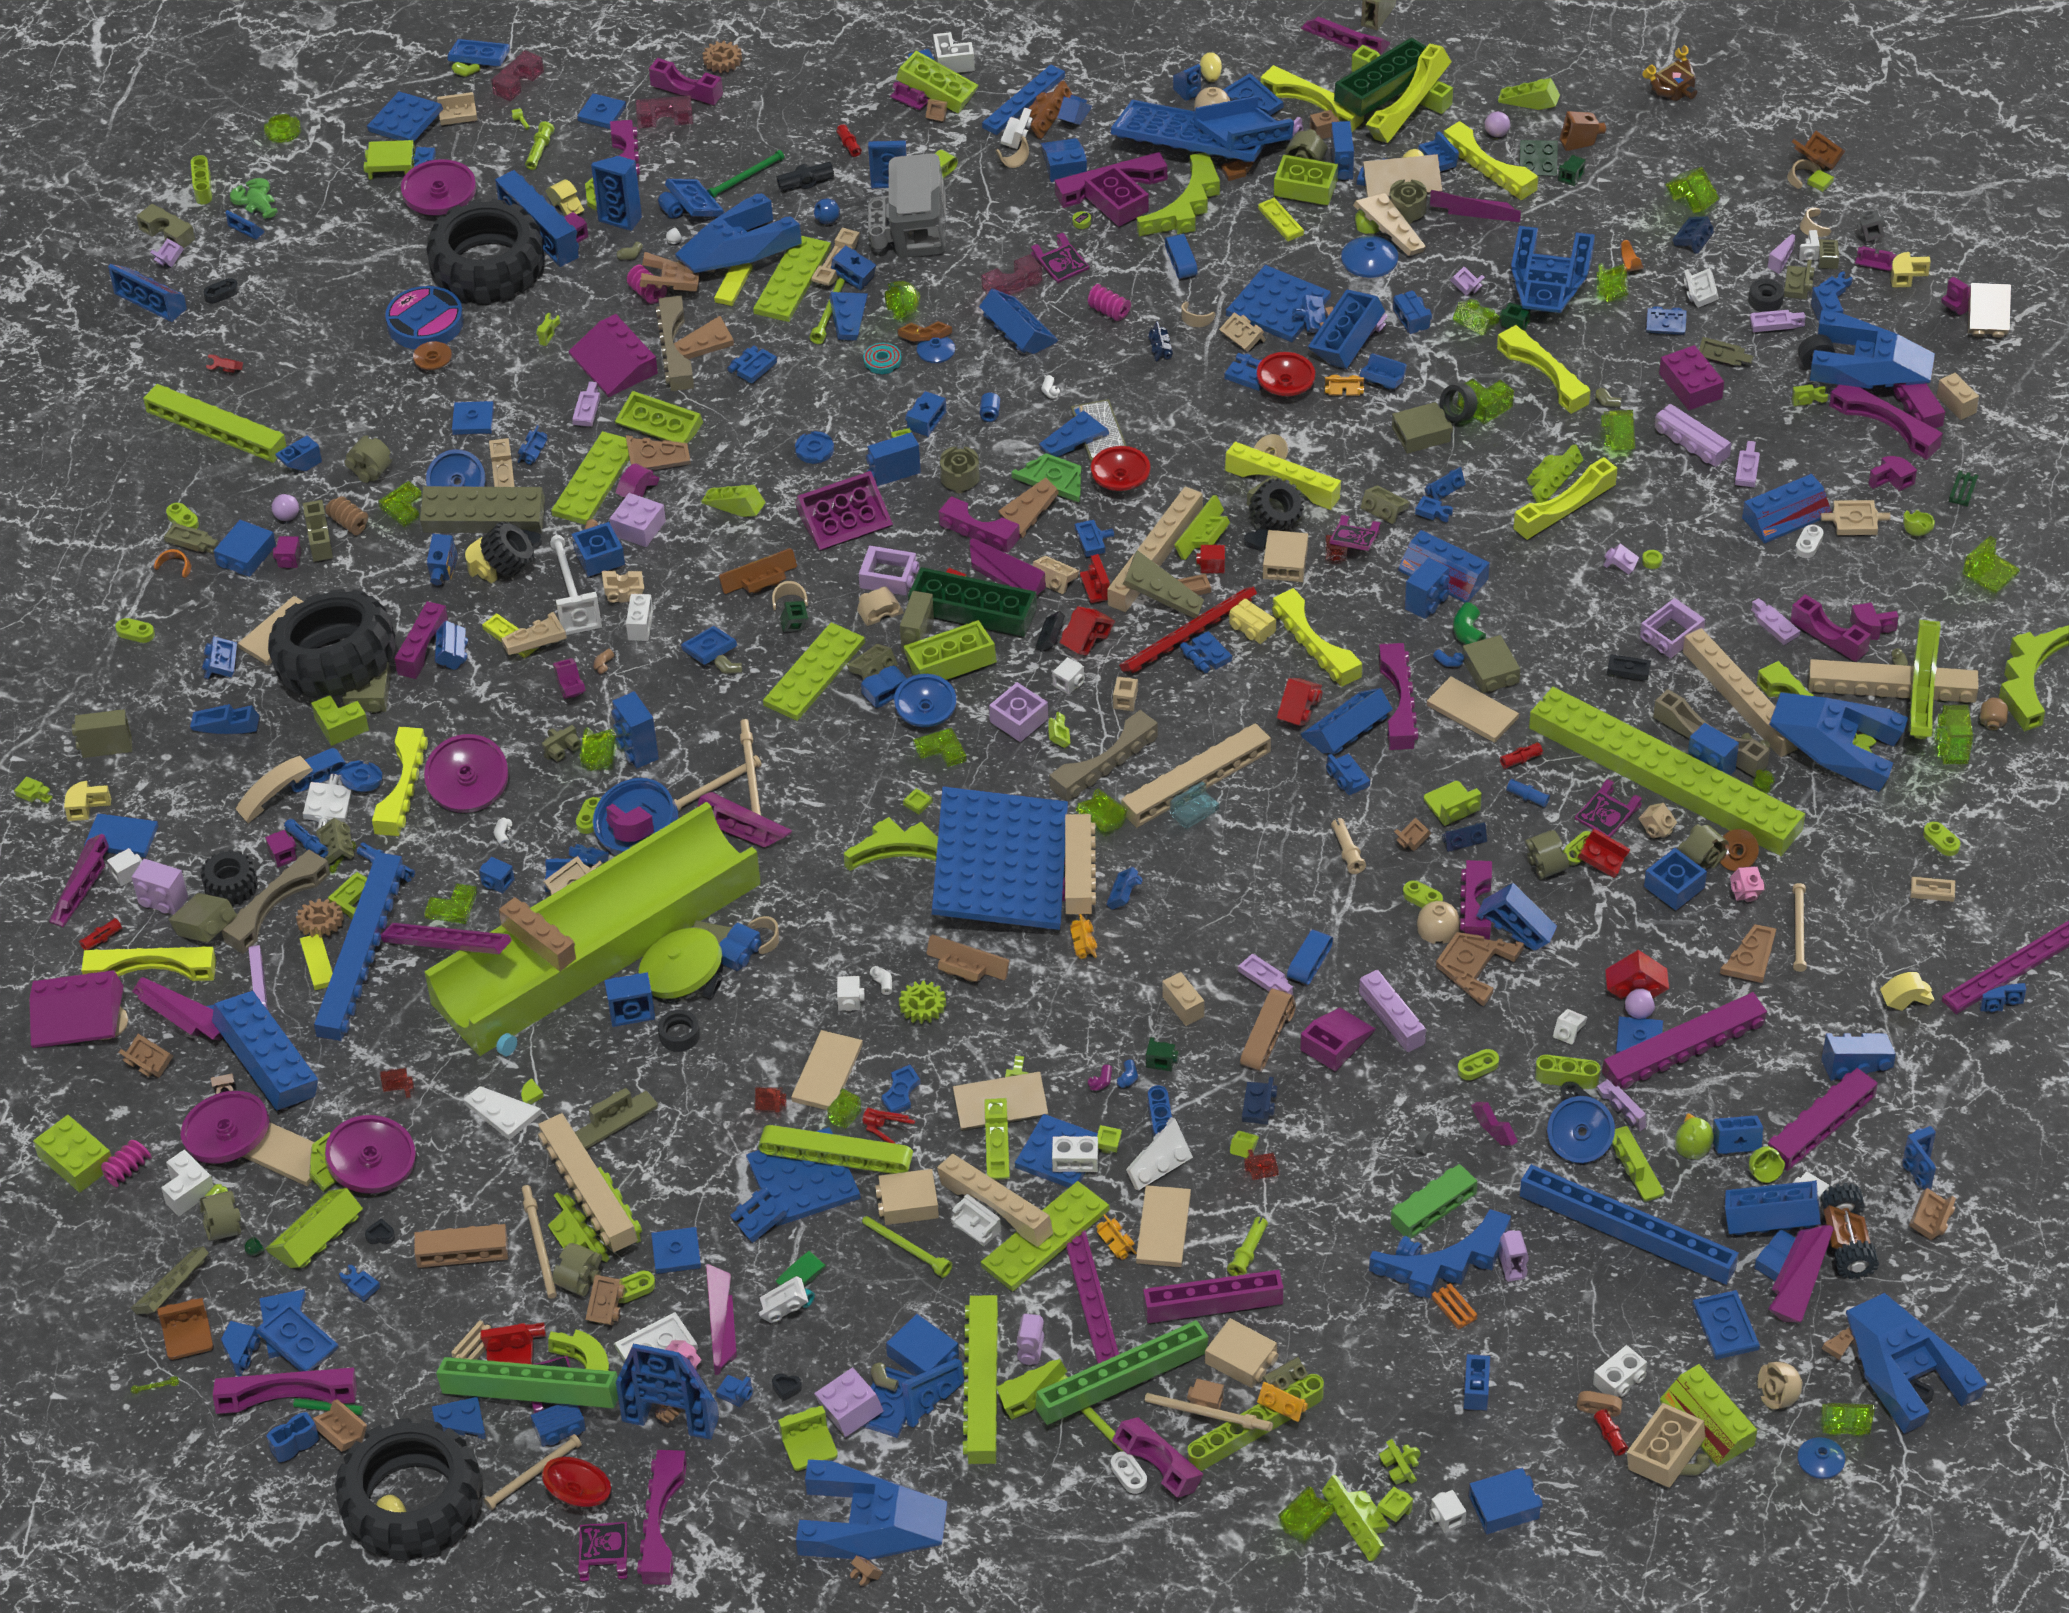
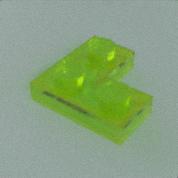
(399, 503)
(941, 742)
(452, 910)

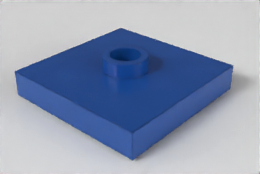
(601, 110)
(472, 417)
(709, 645)
(1634, 1031)
(676, 1250)

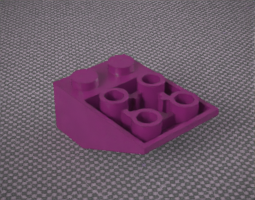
(1334, 1037)

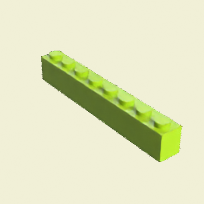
(214, 422)
(982, 1380)

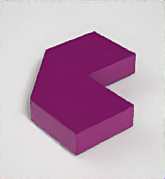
(1500, 1131)

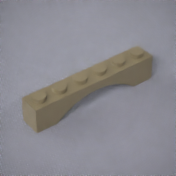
(678, 367)
(1678, 715)
(1073, 778)
(303, 874)

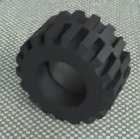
(1286, 495)
(507, 549)
(225, 866)

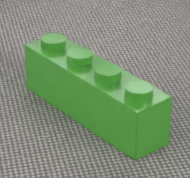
(1433, 1201)

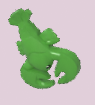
(256, 197)

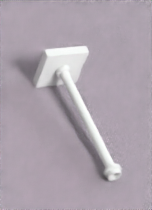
(575, 612)

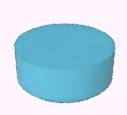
(506, 1044)

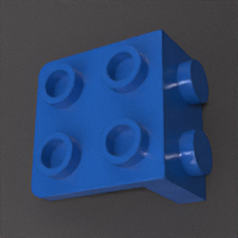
(1917, 1156)

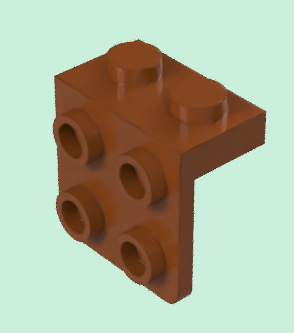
(1820, 150)
(185, 1328)

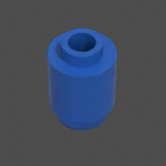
(670, 205)
(989, 407)

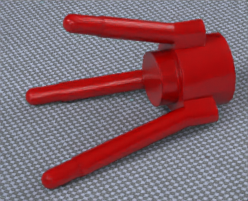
(876, 1118)

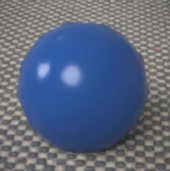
(826, 211)

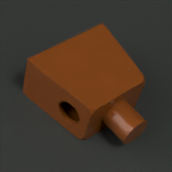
(1580, 130)

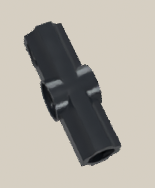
(805, 176)

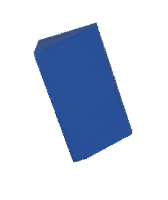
(243, 225)

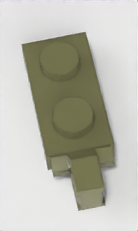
(1724, 352)
(190, 538)

